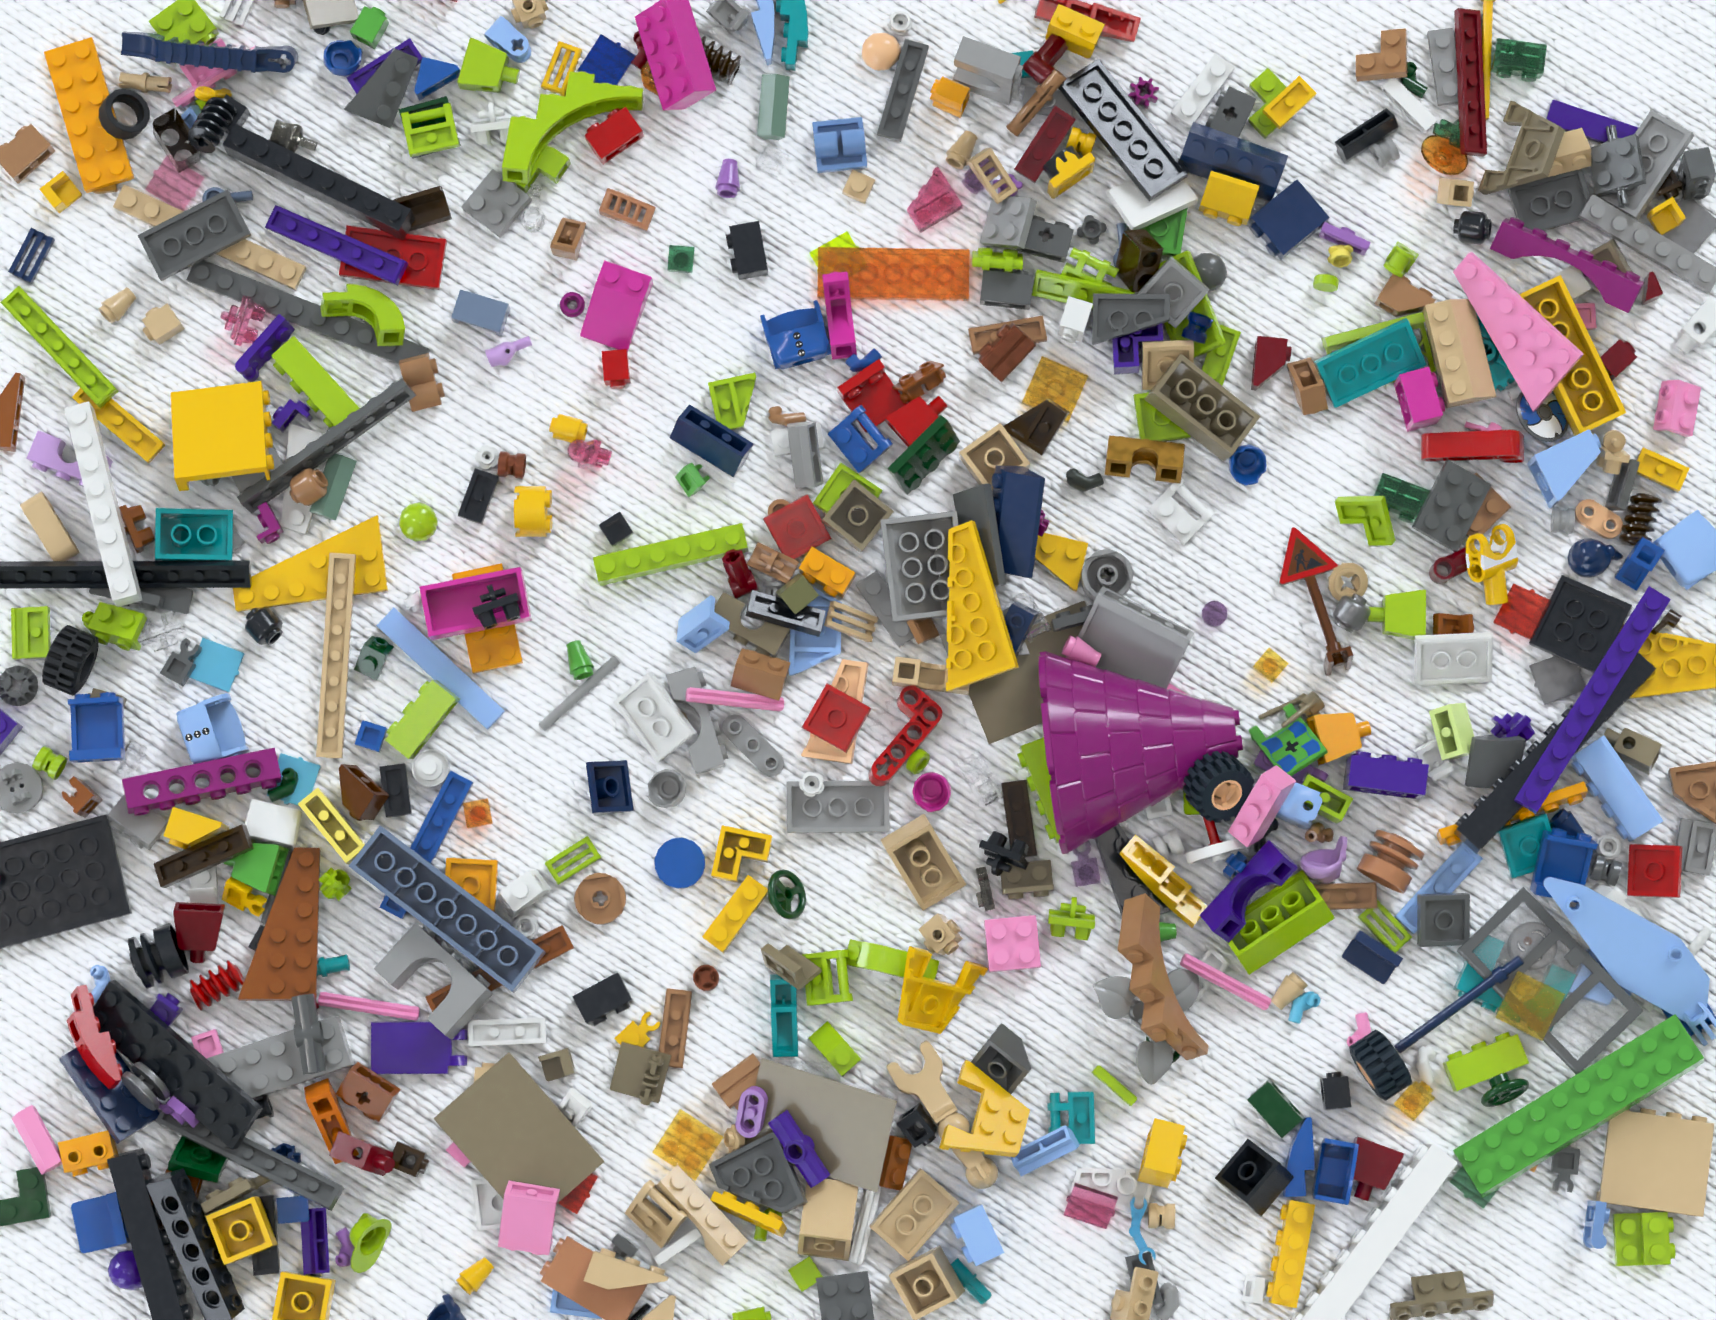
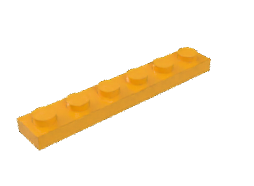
(1572, 795)

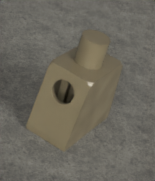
(1644, 750)

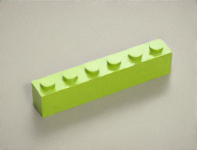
(669, 554)

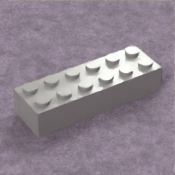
(276, 1061)

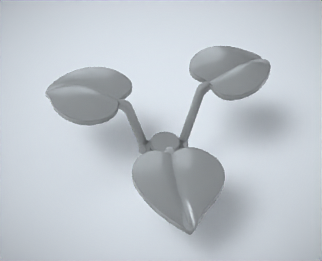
(1119, 1002)

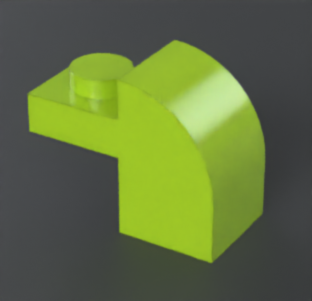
(550, 164)

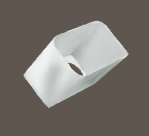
(273, 823)

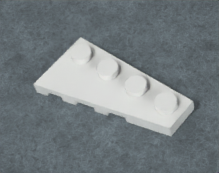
(296, 515)

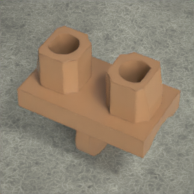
(772, 563)

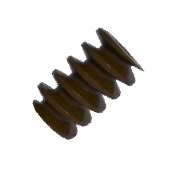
(721, 63)
(1639, 518)

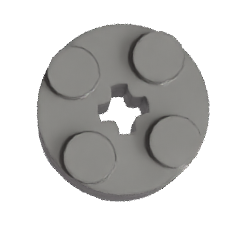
(1115, 565)

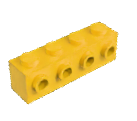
(1291, 1253)

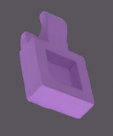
(179, 1112)

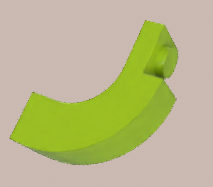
(370, 306)
(883, 959)

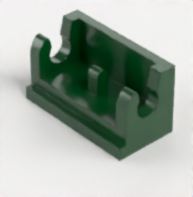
(1275, 1108)

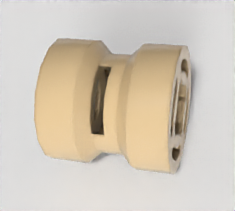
(1167, 1216)

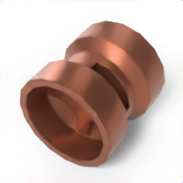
(511, 465)
(706, 974)

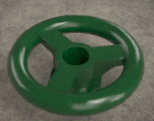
(781, 896)
(1503, 1090)

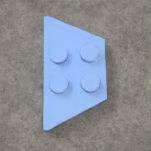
(811, 650)

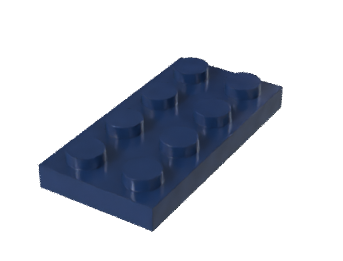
(115, 1107)

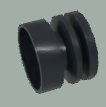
(153, 957)

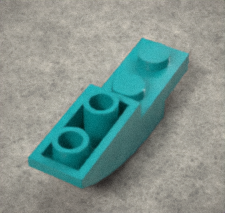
(795, 30)

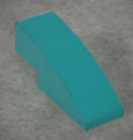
(783, 1017)

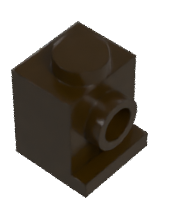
(400, 1154)

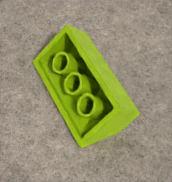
(1279, 922)

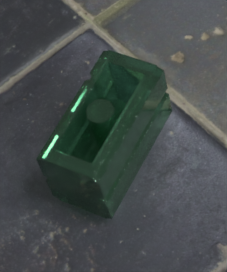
(1518, 59)
(1401, 496)

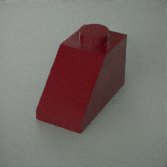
(1269, 359)

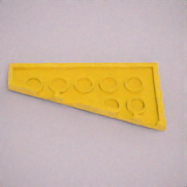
(306, 574)
(975, 623)
(1680, 665)

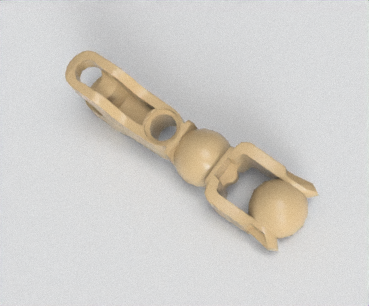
(926, 1085)

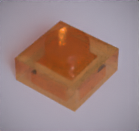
(477, 813)

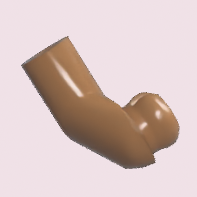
(783, 419)
(1319, 833)

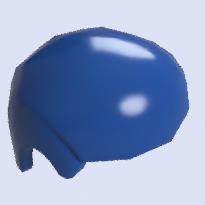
(342, 57)
(1247, 464)

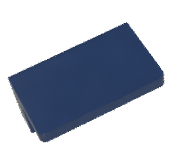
(1371, 957)

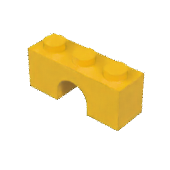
(735, 914)

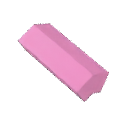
(37, 1139)

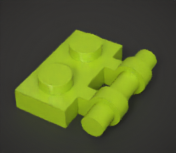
(1085, 258)
(1007, 260)

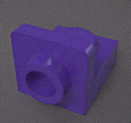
(166, 1008)

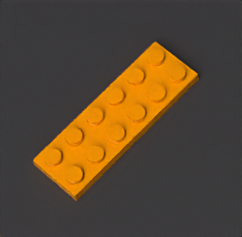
(80, 92)

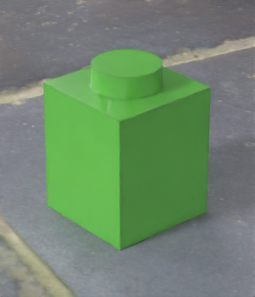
(370, 26)

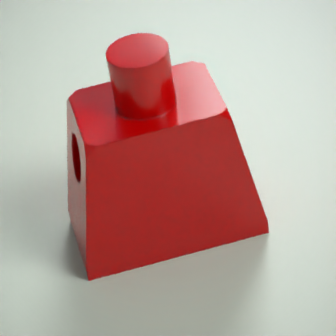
(914, 418)

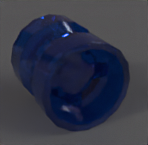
(1194, 332)

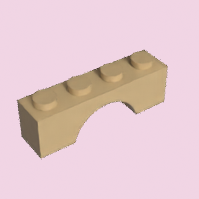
(719, 1234)

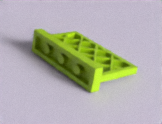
(1343, 339)

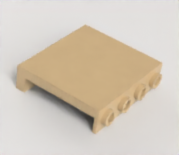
(1657, 1162)

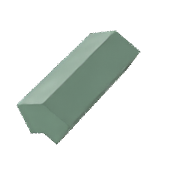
(773, 106)
(338, 474)

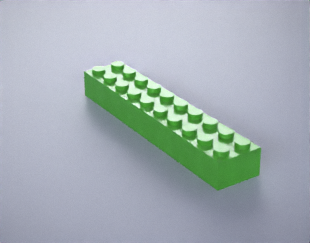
(1578, 1106)

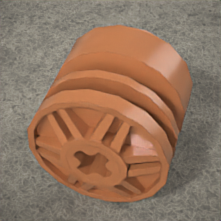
(1390, 861)

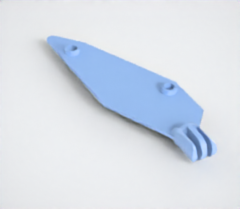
(1638, 954)

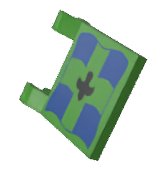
(1291, 746)

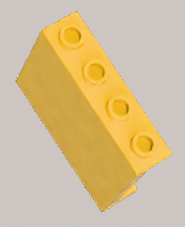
(221, 432)

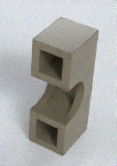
(766, 639)

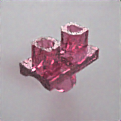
(241, 331)
(589, 454)

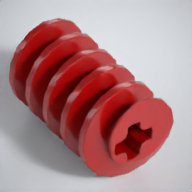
(216, 985)

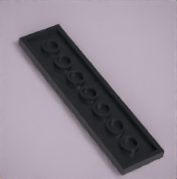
(184, 1071)

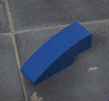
(1300, 1159)

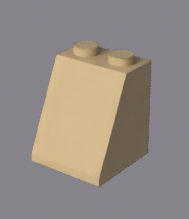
(828, 1220)

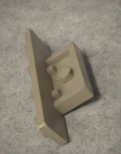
(1440, 1295)

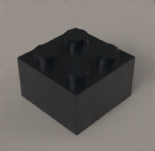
(1254, 1177)

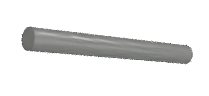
(579, 693)

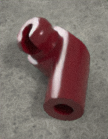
(641, 58)

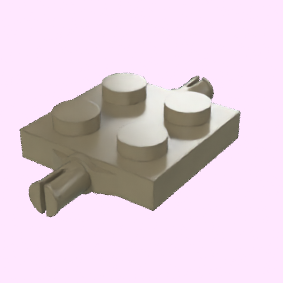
(238, 1189)

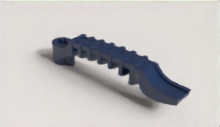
(184, 53)

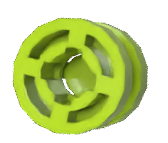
(49, 762)

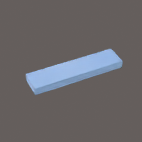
(1444, 880)

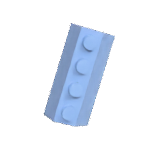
(1616, 789)

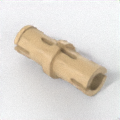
(145, 82)

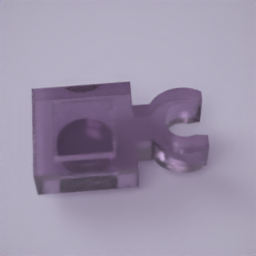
(1085, 870)

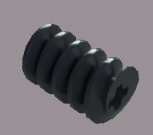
(211, 124)

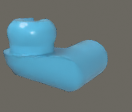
(1302, 1003)

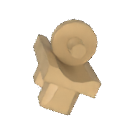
(1612, 452)

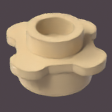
(733, 1139)

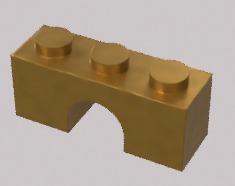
(1127, 452)

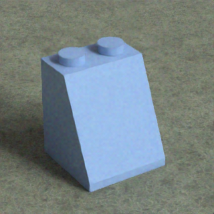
(1563, 464)

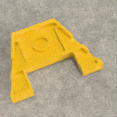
(930, 1002)
(997, 1122)

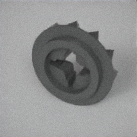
(29, 686)

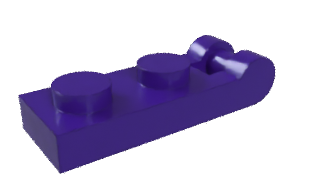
(263, 347)

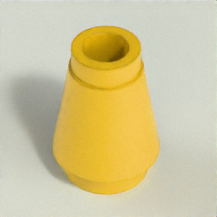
(474, 1276)

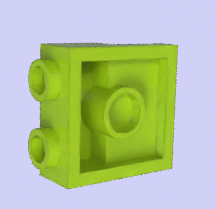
(185, 21)
(1643, 1238)

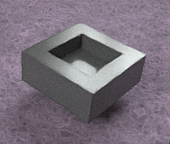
(623, 1246)

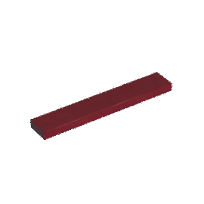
(1470, 82)

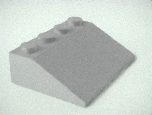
(918, 564)

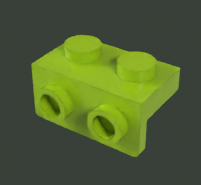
(117, 626)

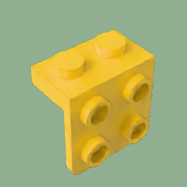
(1076, 29)

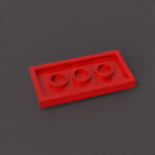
(423, 254)

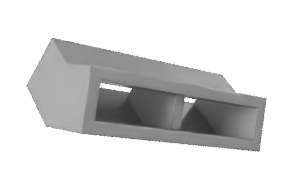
(805, 454)

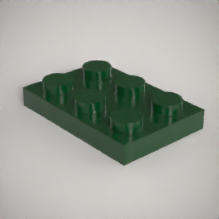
(924, 455)

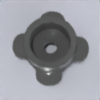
(1091, 222)

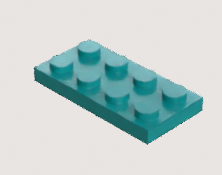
(1370, 362)

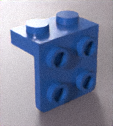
(99, 1223)

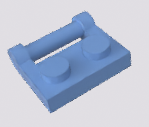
(1596, 1217)

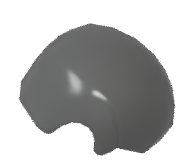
(1211, 270)

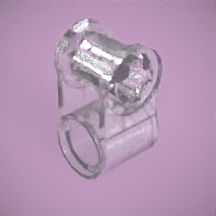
(1044, 625)

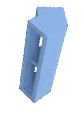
(1045, 1150)

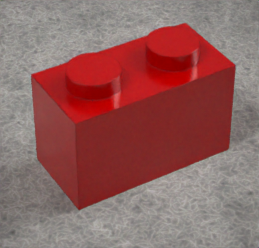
(613, 135)

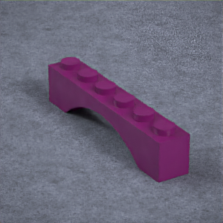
(1616, 287)

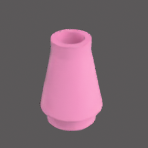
(1080, 651)

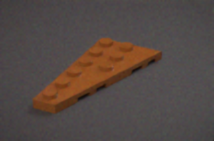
(288, 946)

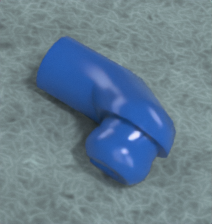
(858, 365)

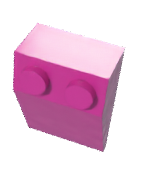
(616, 306)

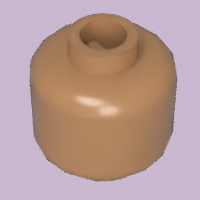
(308, 486)

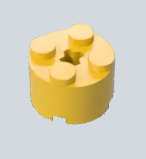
(532, 511)

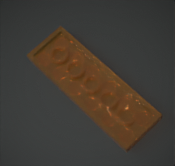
(898, 272)

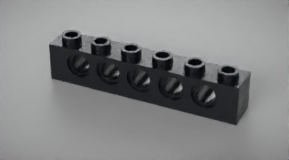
(195, 1246)

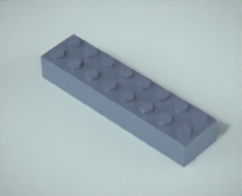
(447, 909)

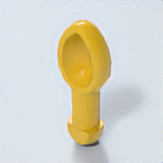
(205, 93)

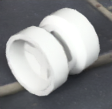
(1173, 843)

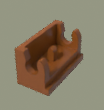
(85, 798)

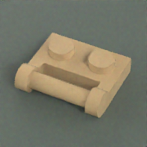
(651, 1219)

